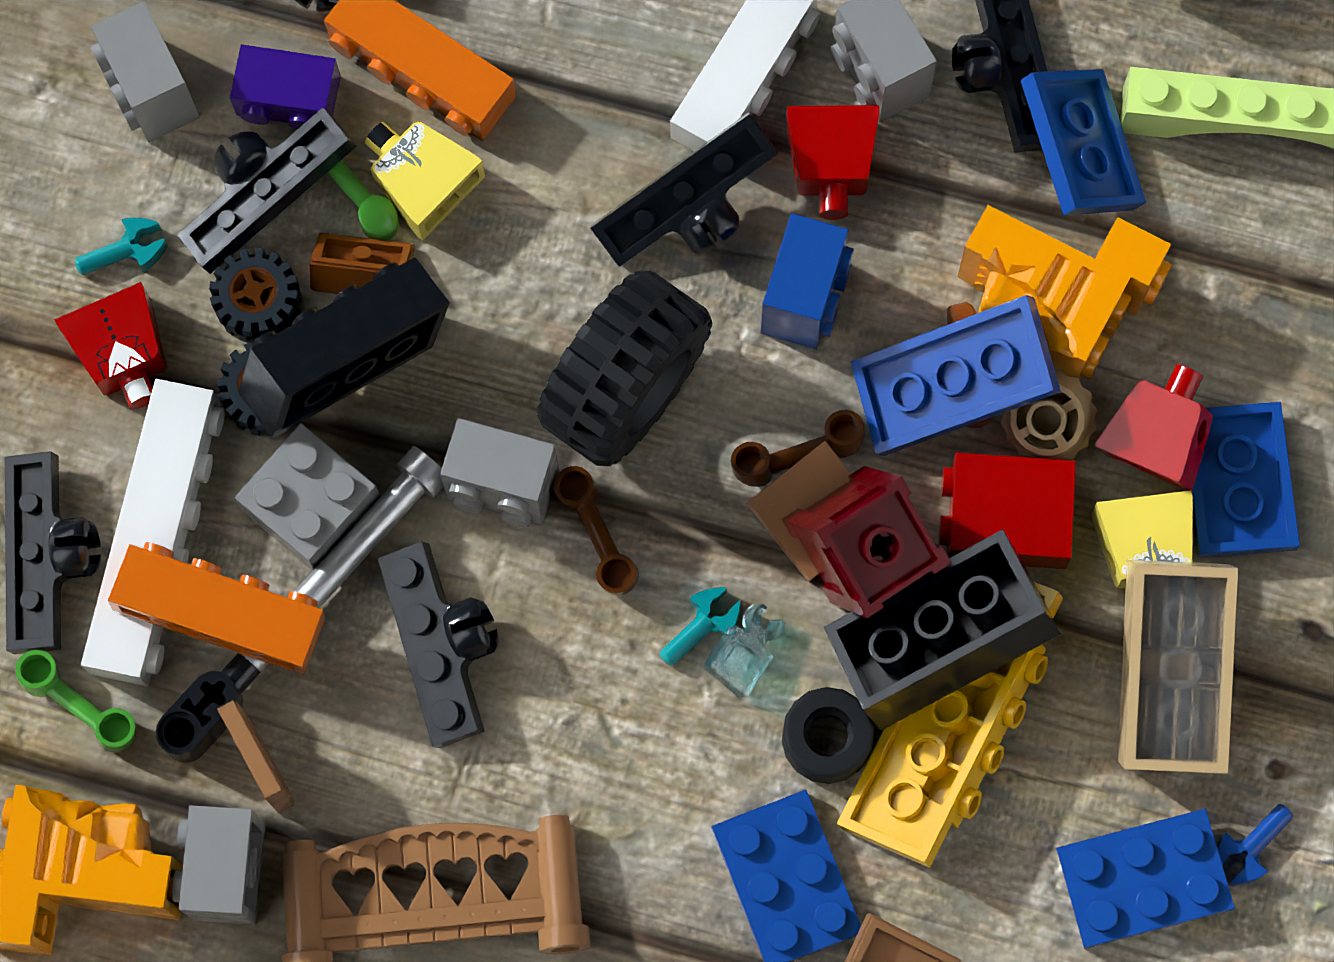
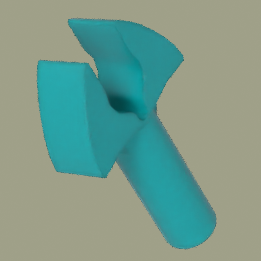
(126, 248)
(701, 625)

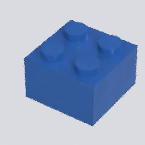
(804, 280)

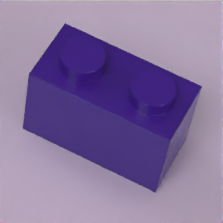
(283, 85)

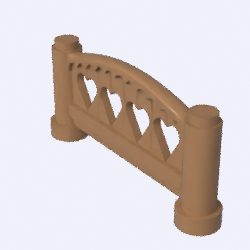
(542, 903)

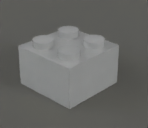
(883, 54)
(142, 73)
(499, 473)
(307, 497)
(219, 865)

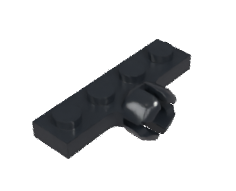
(1000, 60)
(262, 185)
(688, 195)
(40, 552)
(438, 642)

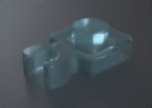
(740, 653)

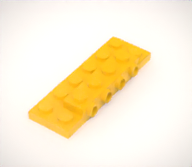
(934, 760)

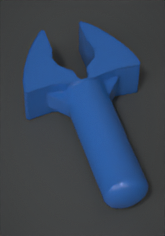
(1254, 844)

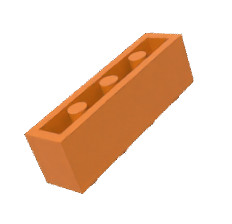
(422, 61)
(216, 607)

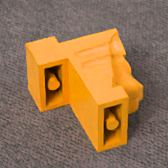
(1073, 292)
(78, 859)

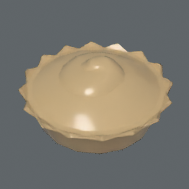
(1054, 425)

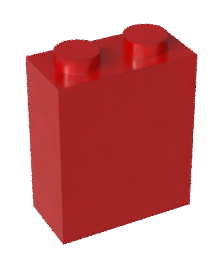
(1017, 494)

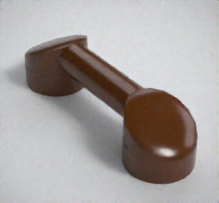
(755, 465)
(578, 492)

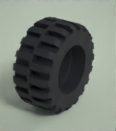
(624, 367)

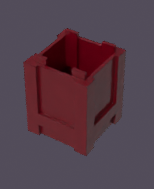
(840, 535)

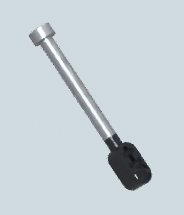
(418, 476)

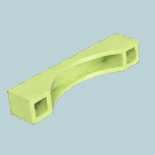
(1190, 103)

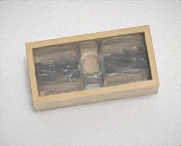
(1177, 666)

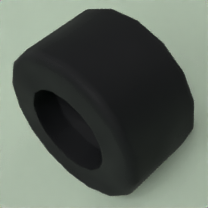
(823, 767)

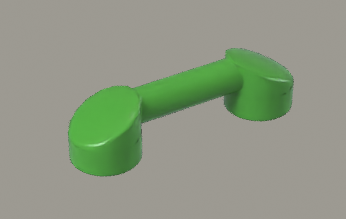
(376, 213)
(40, 678)

